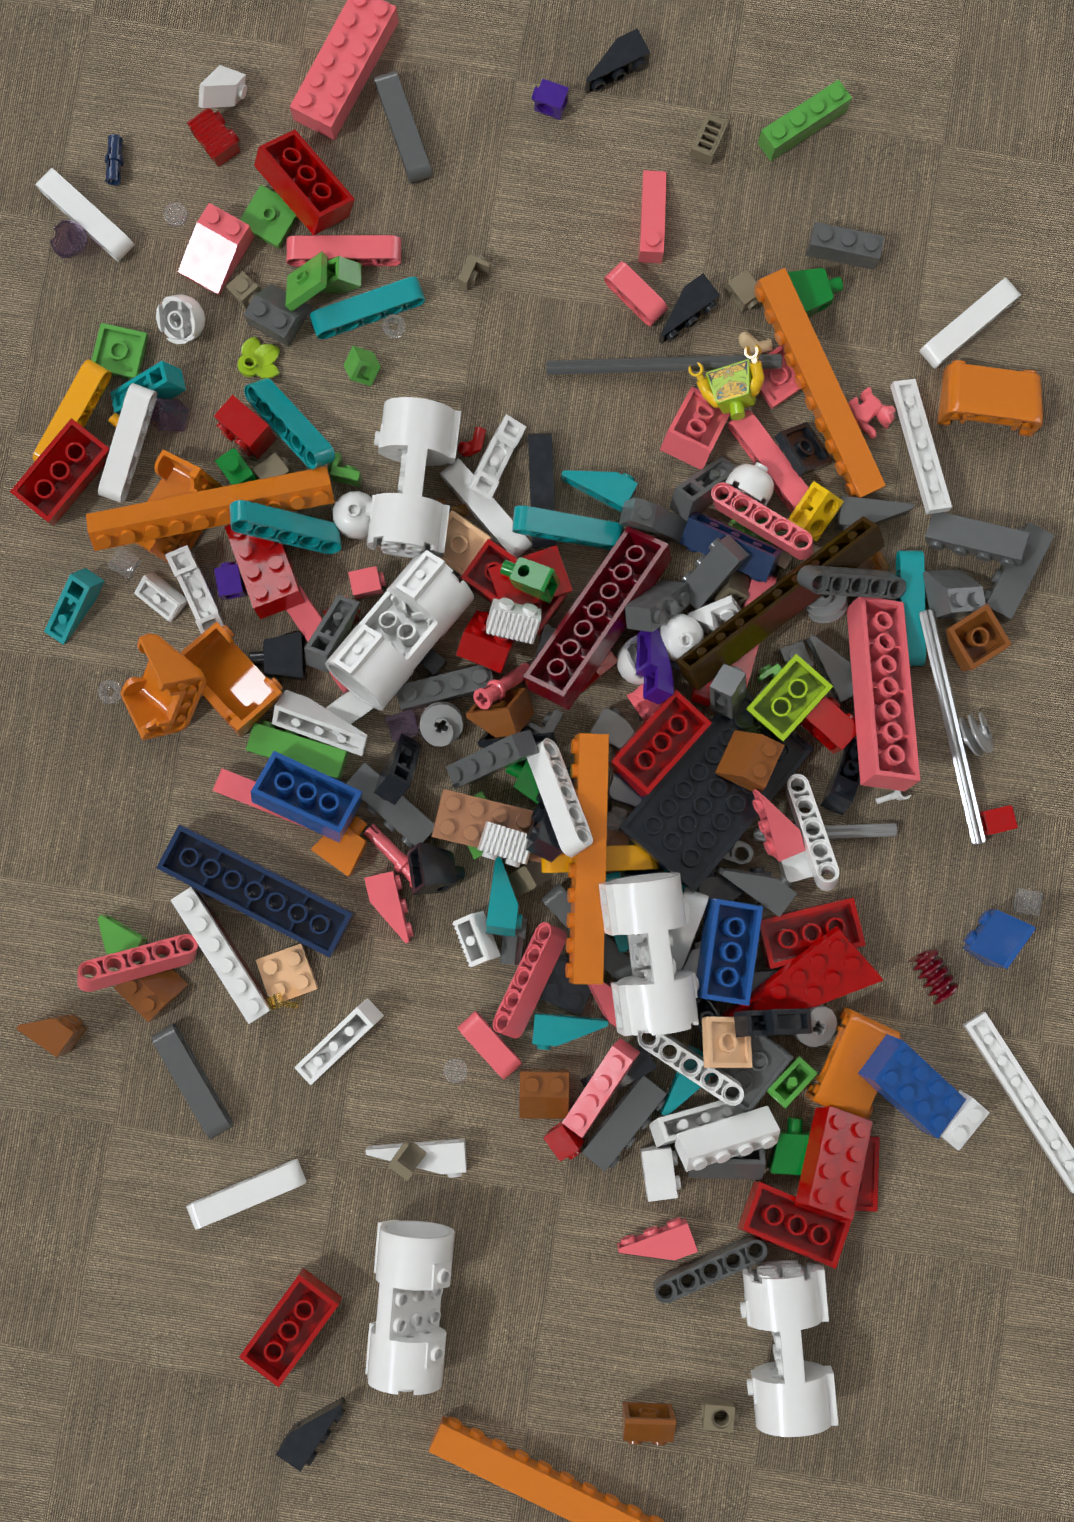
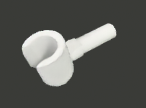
(894, 795)

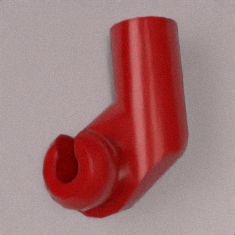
(473, 446)

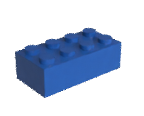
(306, 796)
(728, 951)
(912, 1086)

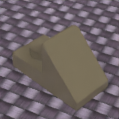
(528, 878)

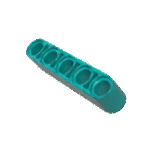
(367, 308)
(289, 423)
(284, 527)
(566, 527)
(911, 568)

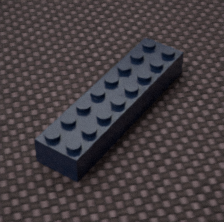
(255, 890)

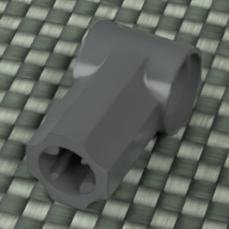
(512, 946)

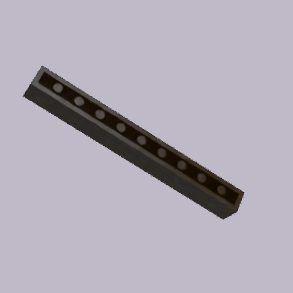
(775, 605)

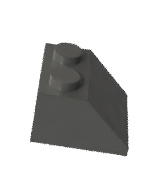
(272, 317)
(952, 593)

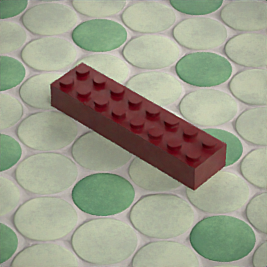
(597, 618)

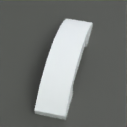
(496, 457)
(194, 588)

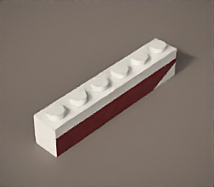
(222, 954)

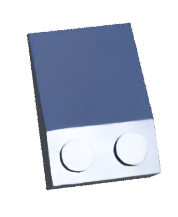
(997, 938)

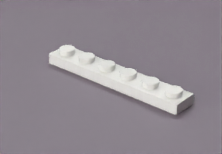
(921, 446)

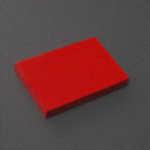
(548, 557)
(868, 1190)

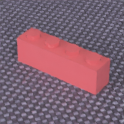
(601, 1087)

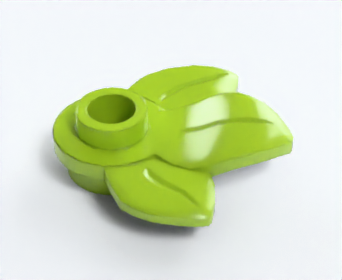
(261, 356)

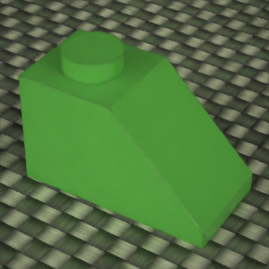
(342, 275)
(118, 936)
(792, 1082)

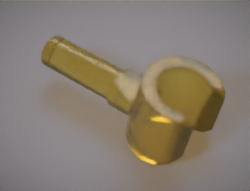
(276, 1001)

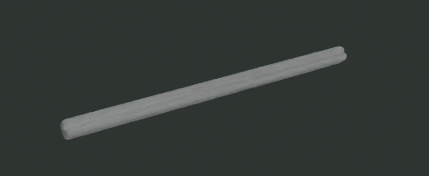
(952, 726)

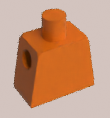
(347, 852)

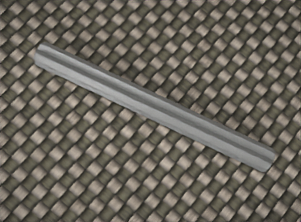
(847, 831)

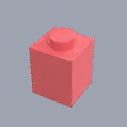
(367, 582)

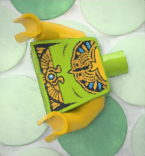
(732, 386)

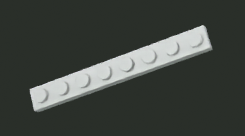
(1023, 1096)

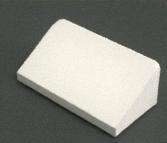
(160, 596)
(349, 707)

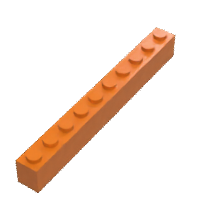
(819, 384)
(205, 508)
(588, 866)
(527, 1477)

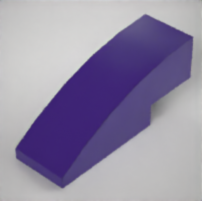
(654, 666)

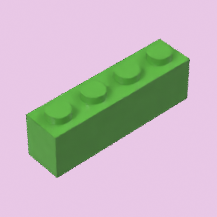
(804, 120)
(310, 752)

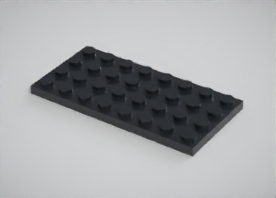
(698, 815)

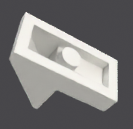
(716, 613)

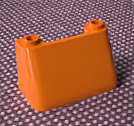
(991, 397)
(177, 479)
(233, 682)
(167, 692)
(839, 1079)

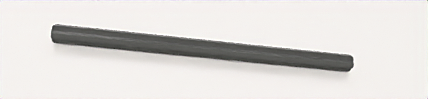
(654, 364)

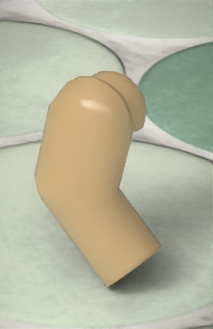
(747, 339)

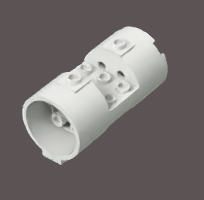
(418, 436)
(400, 630)
(656, 995)
(406, 1339)
(791, 1393)

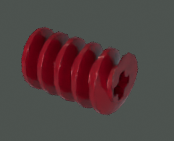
(935, 975)

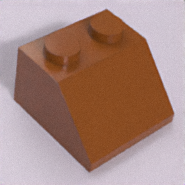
(976, 638)
(504, 716)
(749, 760)
(153, 992)
(55, 1034)
(544, 1093)
(648, 1423)

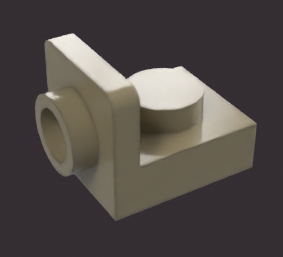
(471, 270)
(243, 289)

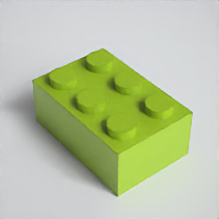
(789, 697)

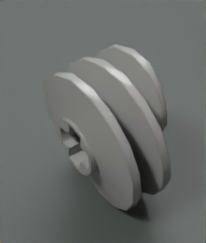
(827, 608)
(435, 714)
(977, 737)
(823, 1027)

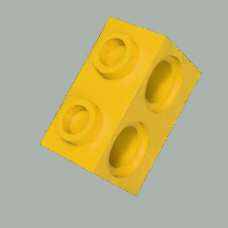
(815, 510)

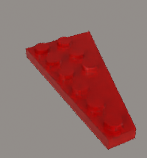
(814, 977)

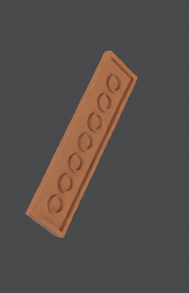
(463, 818)

